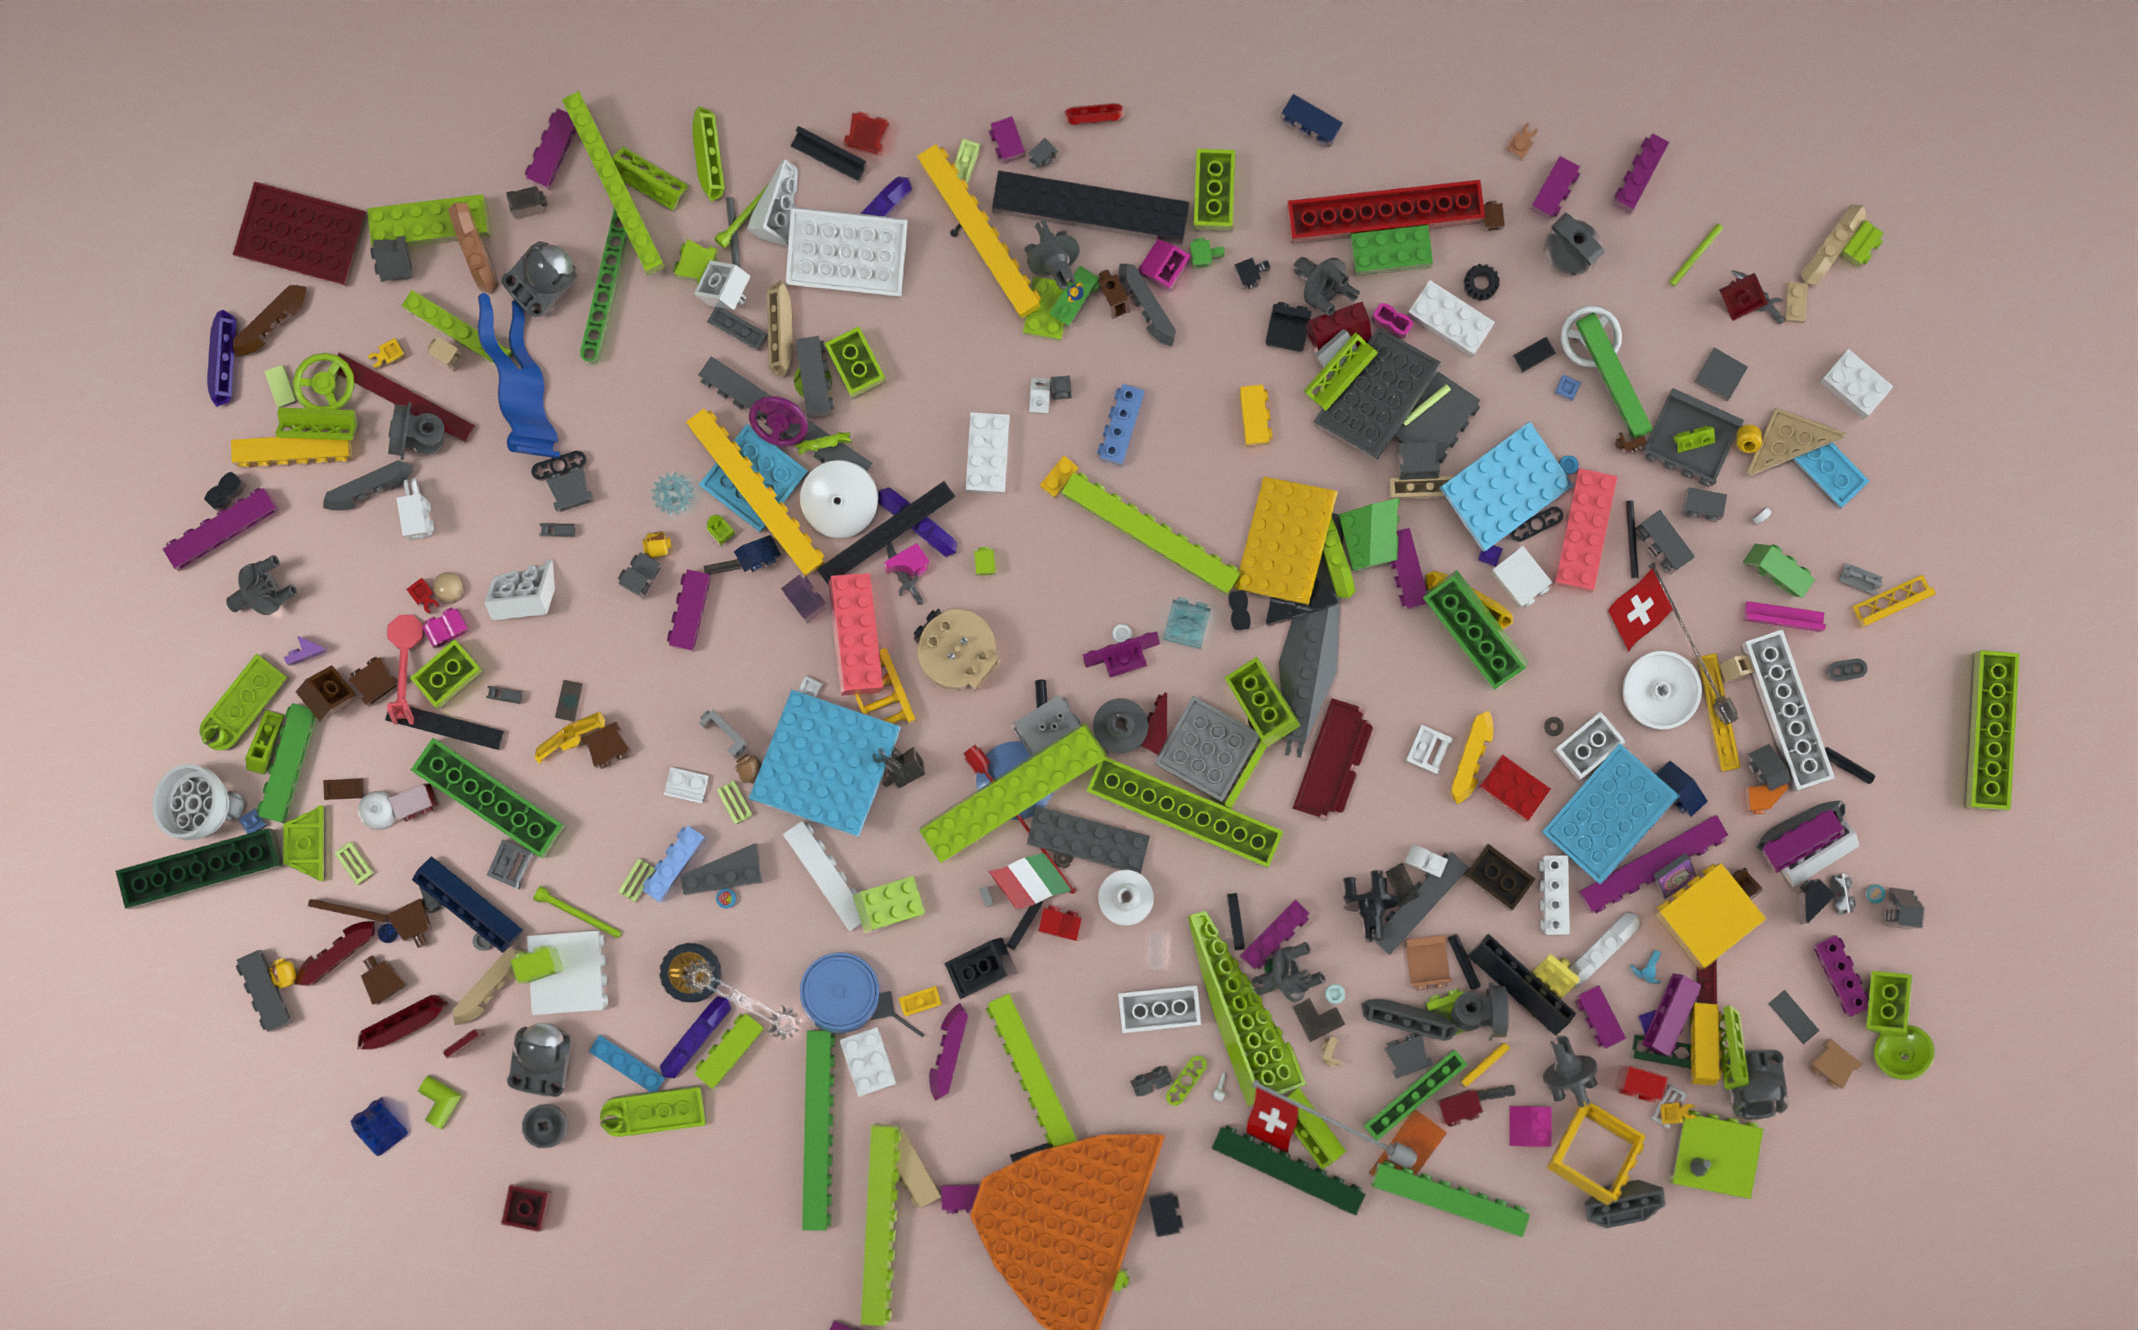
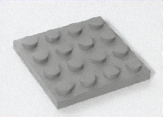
(1207, 749)

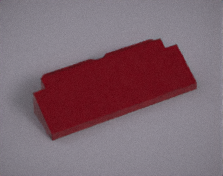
(1333, 760)

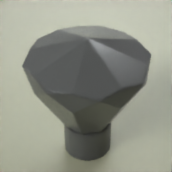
(1699, 1166)

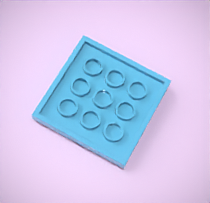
(774, 465)

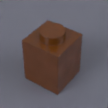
(1493, 216)

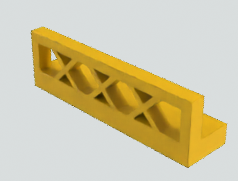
(1896, 607)

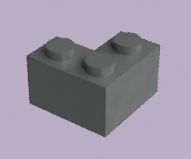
(640, 576)

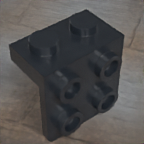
(1288, 327)

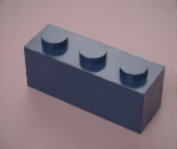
(1311, 120)

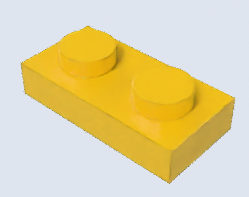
(1059, 476)
(920, 1001)

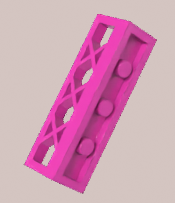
(1784, 616)

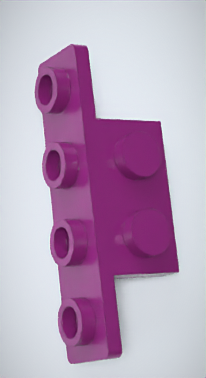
(1122, 656)

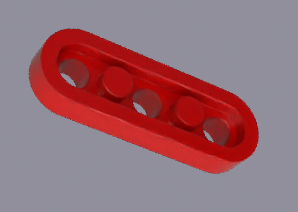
(1094, 113)

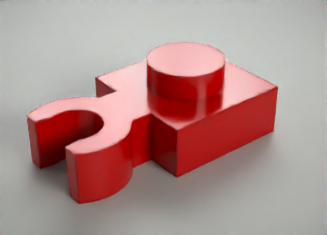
(421, 594)

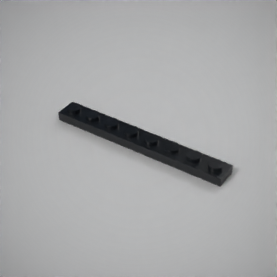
(887, 531)

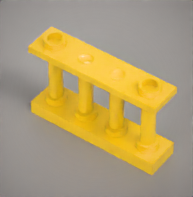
(898, 695)

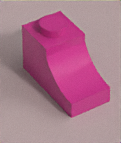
(910, 561)

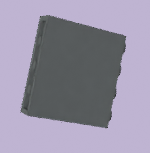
(1684, 414)
(1443, 419)

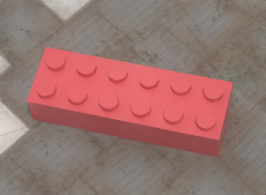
(1585, 530)
(855, 634)

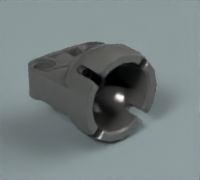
(1566, 254)
(1764, 1088)

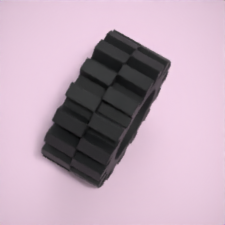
(1481, 293)

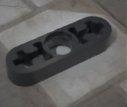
(546, 475)
(1551, 522)
(1235, 920)
(1023, 925)

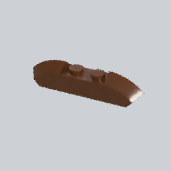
(275, 313)

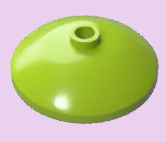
(1916, 1046)

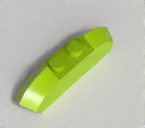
(707, 153)
(1337, 564)

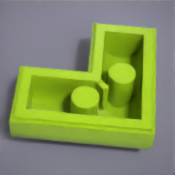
(444, 1098)

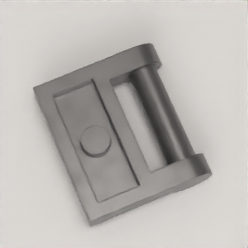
(504, 862)

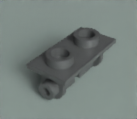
(1159, 1076)

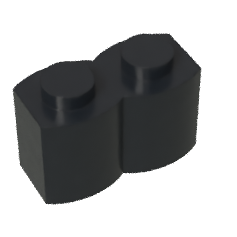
(227, 489)
(1240, 617)

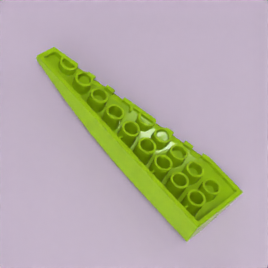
(1244, 1023)

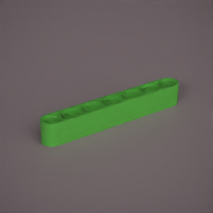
(1614, 376)

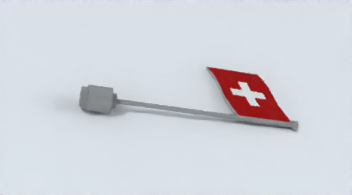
(1275, 1119)

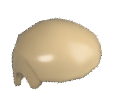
(448, 588)

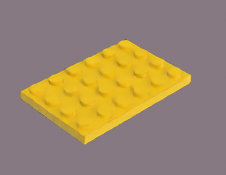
(1286, 540)

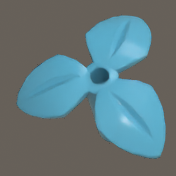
(1649, 971)

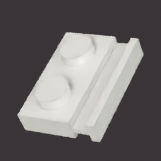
(686, 785)

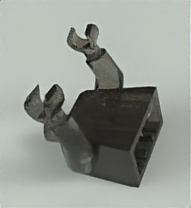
(901, 767)

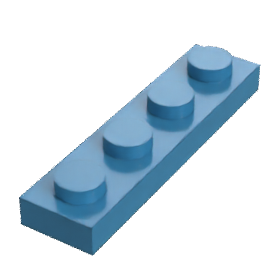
(626, 1064)

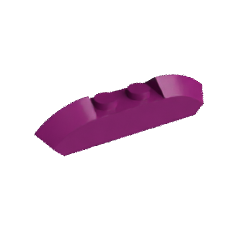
(955, 1025)

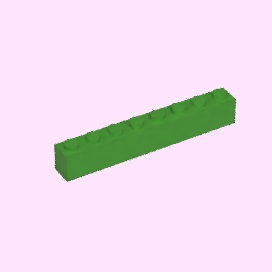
(1450, 1199)

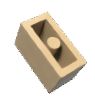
(445, 353)

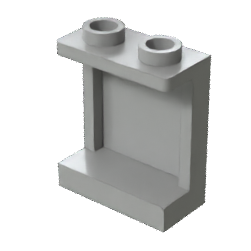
(739, 745)

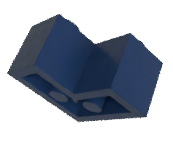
(1691, 796)

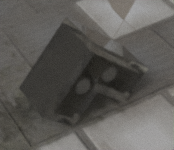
(1316, 1025)

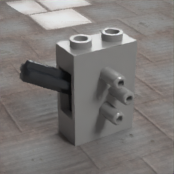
(1046, 722)

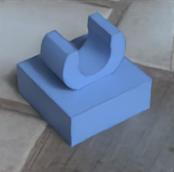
(252, 822)

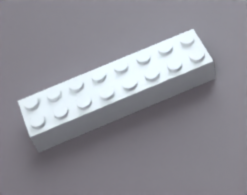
(1788, 710)

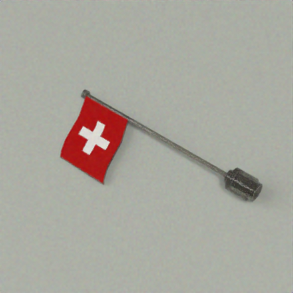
(1643, 610)

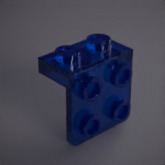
(378, 1127)

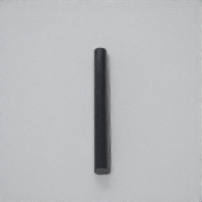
(1632, 539)

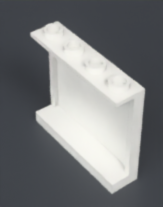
(581, 982)

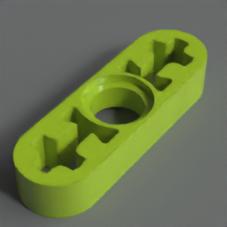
(1199, 1071)

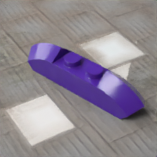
(889, 197)
(221, 358)
(925, 529)
(695, 1037)

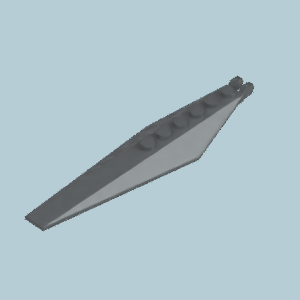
(1310, 659)

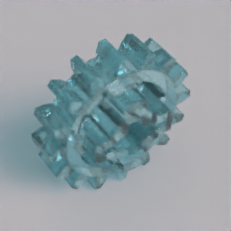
(677, 486)

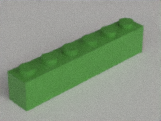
(287, 764)
(1414, 1095)

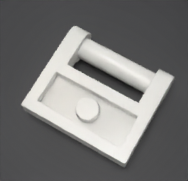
(1423, 746)

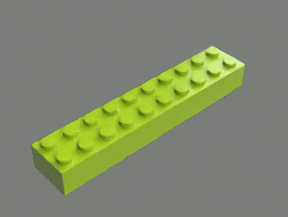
(1012, 792)
(1185, 812)

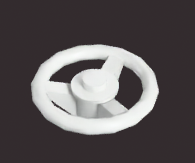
(1567, 333)

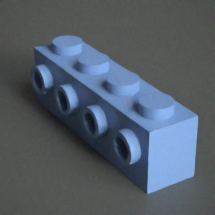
(1121, 425)

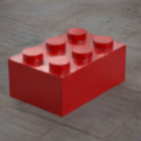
(1514, 788)
(1639, 1082)

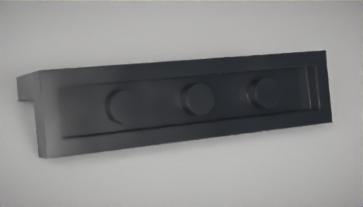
(829, 154)

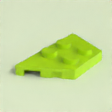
(305, 843)

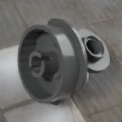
(420, 432)
(1486, 1011)

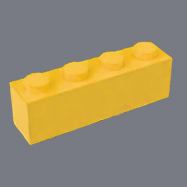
(1705, 1044)

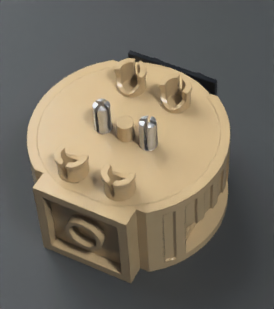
(956, 649)

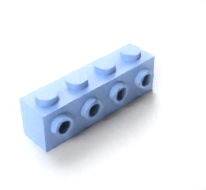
(673, 865)

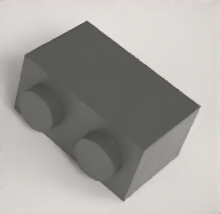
(1704, 504)
(1768, 767)

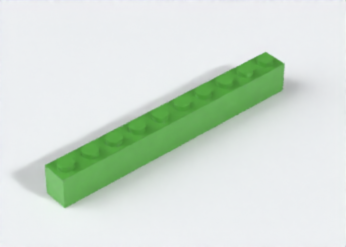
(816, 1131)

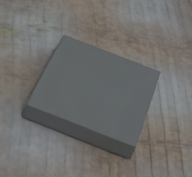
(1721, 374)

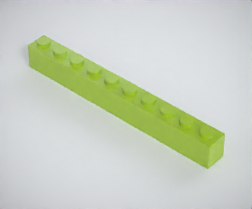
(613, 183)
(1151, 534)
(1031, 1070)
(879, 1224)

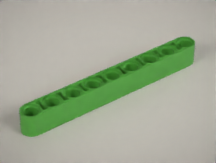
(601, 288)

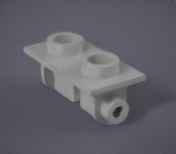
(1860, 578)
(1844, 901)

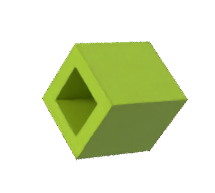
(985, 561)

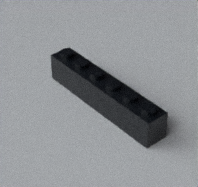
(1522, 984)

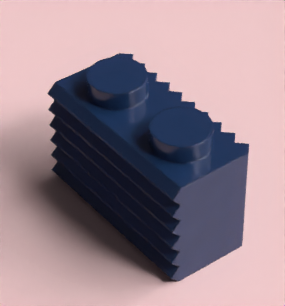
(757, 553)

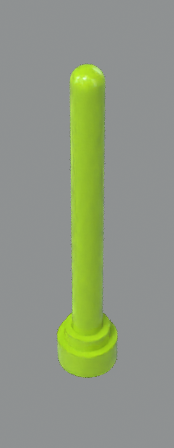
(723, 238)
(543, 896)

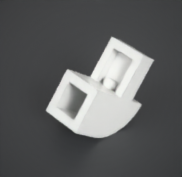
(1425, 861)

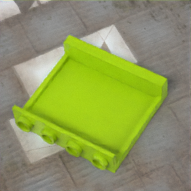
(1729, 1148)

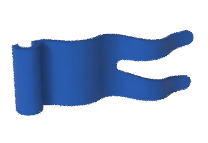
(518, 389)

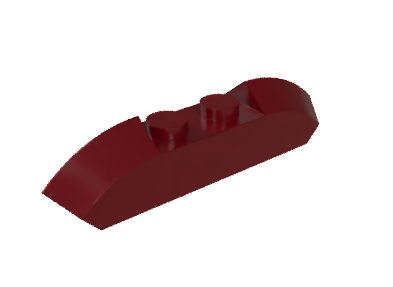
(355, 937)
(401, 1023)

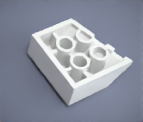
(521, 593)

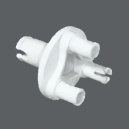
(1112, 903)

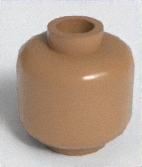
(748, 768)

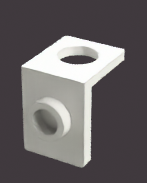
(1039, 395)

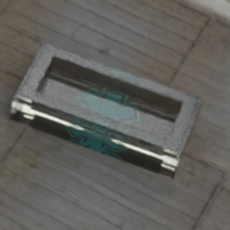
(722, 567)
(569, 700)

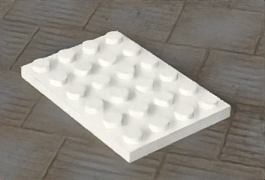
(846, 251)

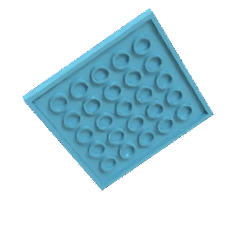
(824, 763)

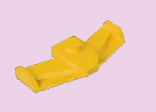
(569, 736)

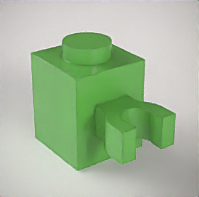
(1202, 253)

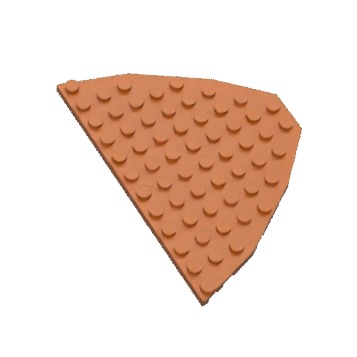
(1064, 1223)

